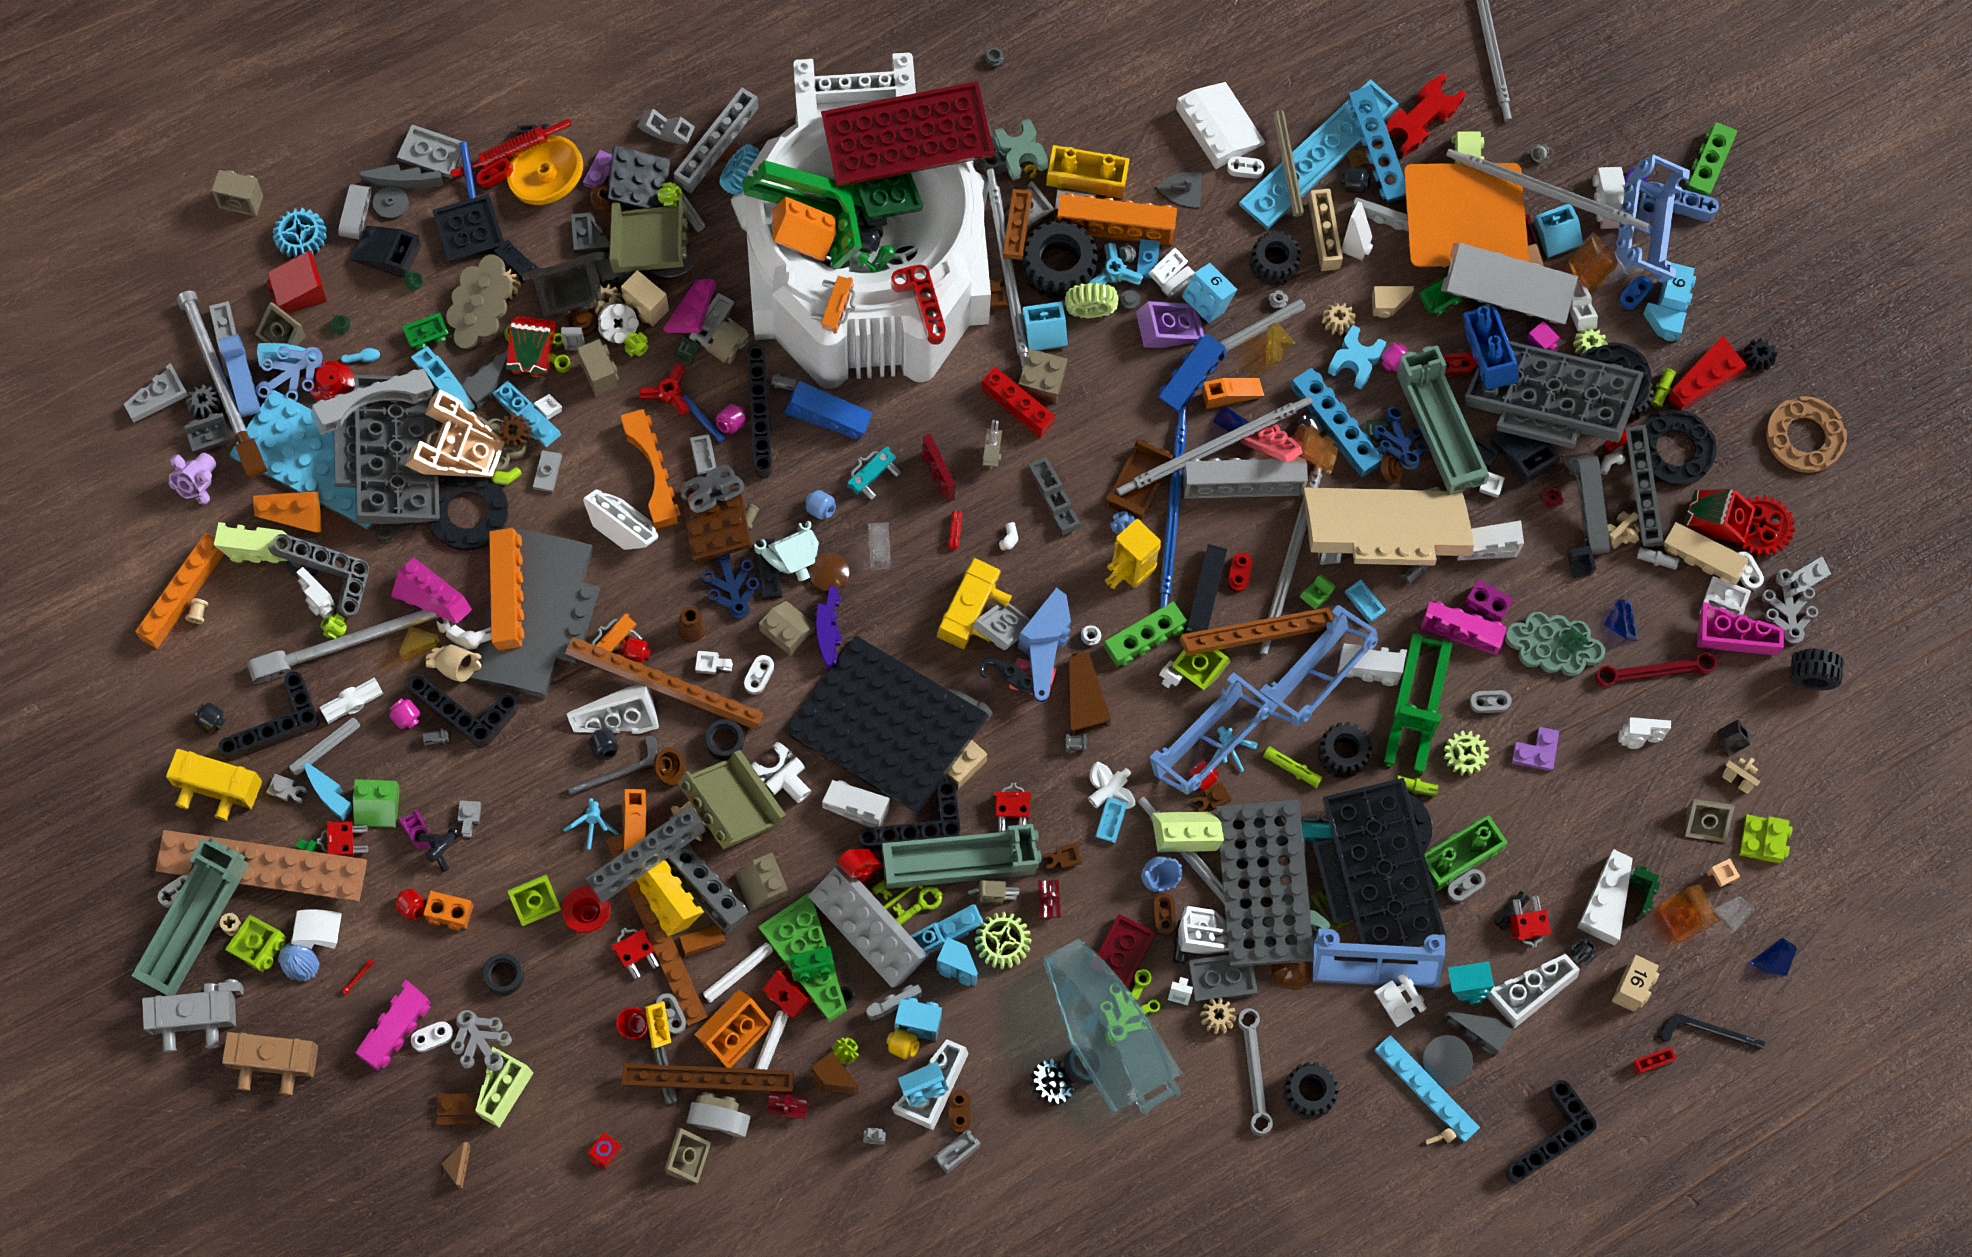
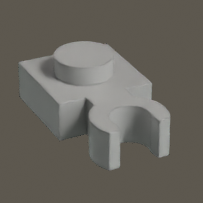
(284, 787)
(230, 984)
(874, 1136)

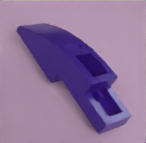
(827, 634)

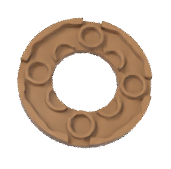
(1821, 413)

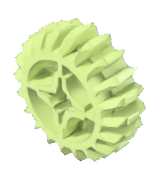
(1091, 300)
(997, 957)

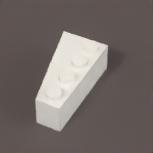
(1607, 902)
(1529, 992)
(951, 1060)

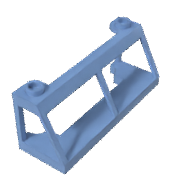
(1307, 662)
(1164, 761)
(1424, 974)

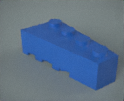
(1192, 372)
(827, 411)

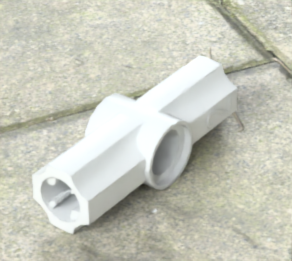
(351, 700)

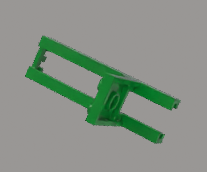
(847, 236)
(1408, 715)

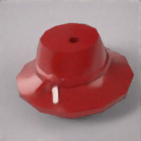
(328, 388)
(584, 911)

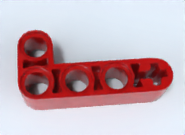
(923, 304)
(860, 864)

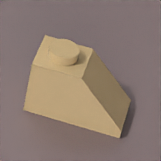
(1389, 299)

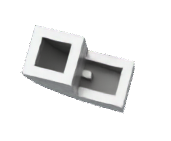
(671, 130)
(718, 1118)

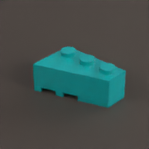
(1471, 982)

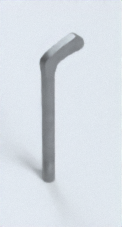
(647, 762)

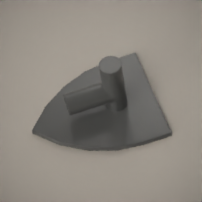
(1183, 189)

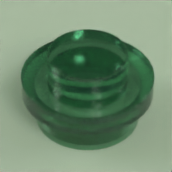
(413, 280)
(340, 324)

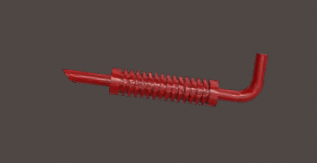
(514, 146)

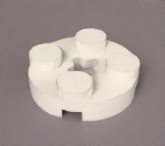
(606, 322)

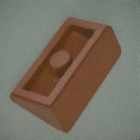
(702, 940)

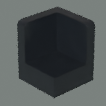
(1581, 562)
(1733, 737)

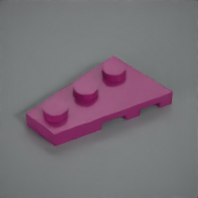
(693, 308)

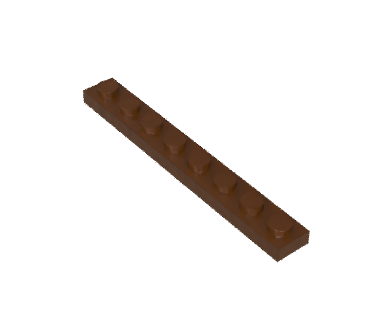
(707, 1078)

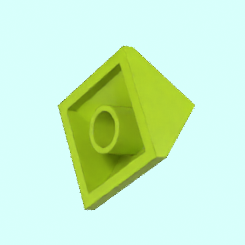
(534, 900)

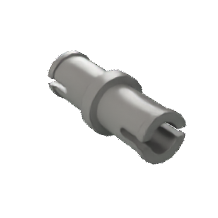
(1657, 558)

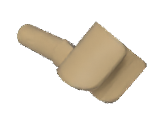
(1447, 1134)

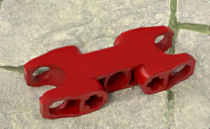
(1432, 105)

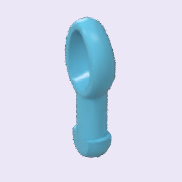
(366, 355)

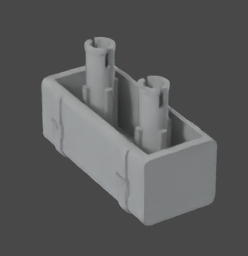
(187, 1013)

